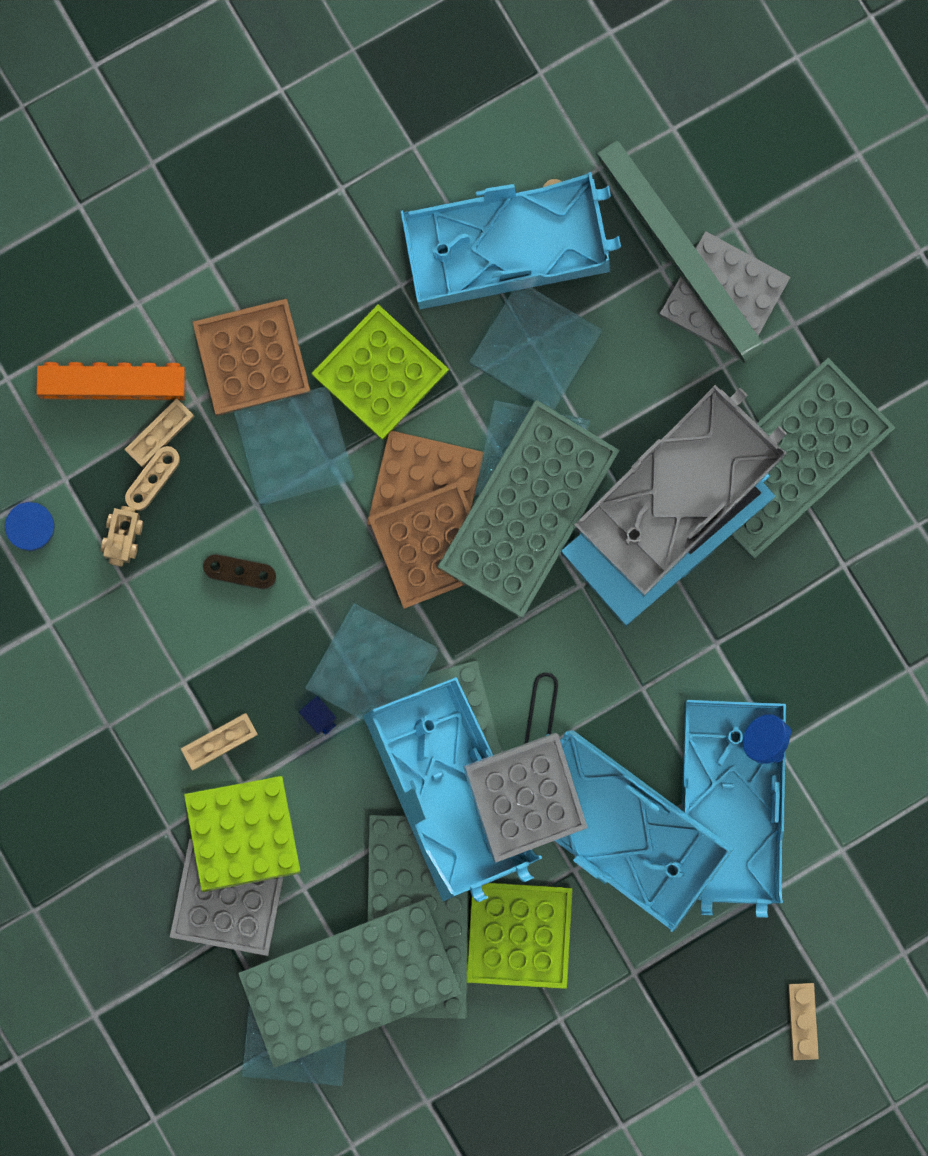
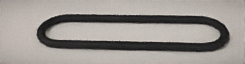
(533, 701)

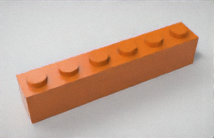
(111, 382)

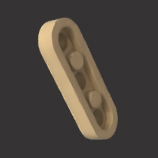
(157, 468)

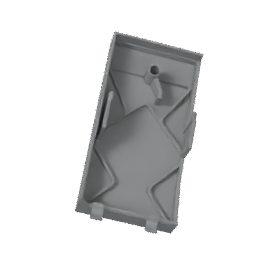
(681, 489)

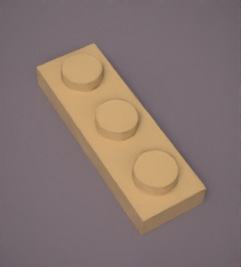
(159, 432)
(219, 741)
(803, 1021)

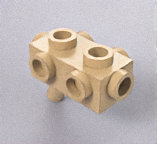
(119, 544)

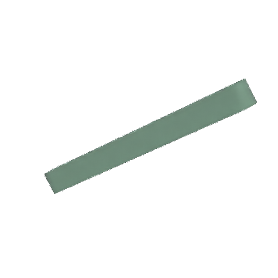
(681, 252)

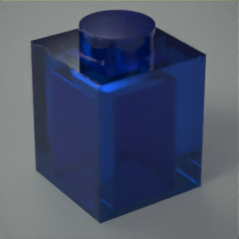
(318, 716)

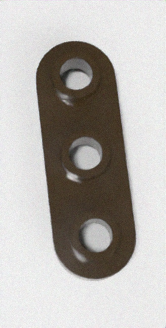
(250, 576)

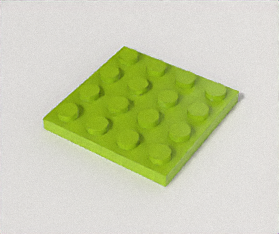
(380, 372)
(242, 834)
(520, 936)

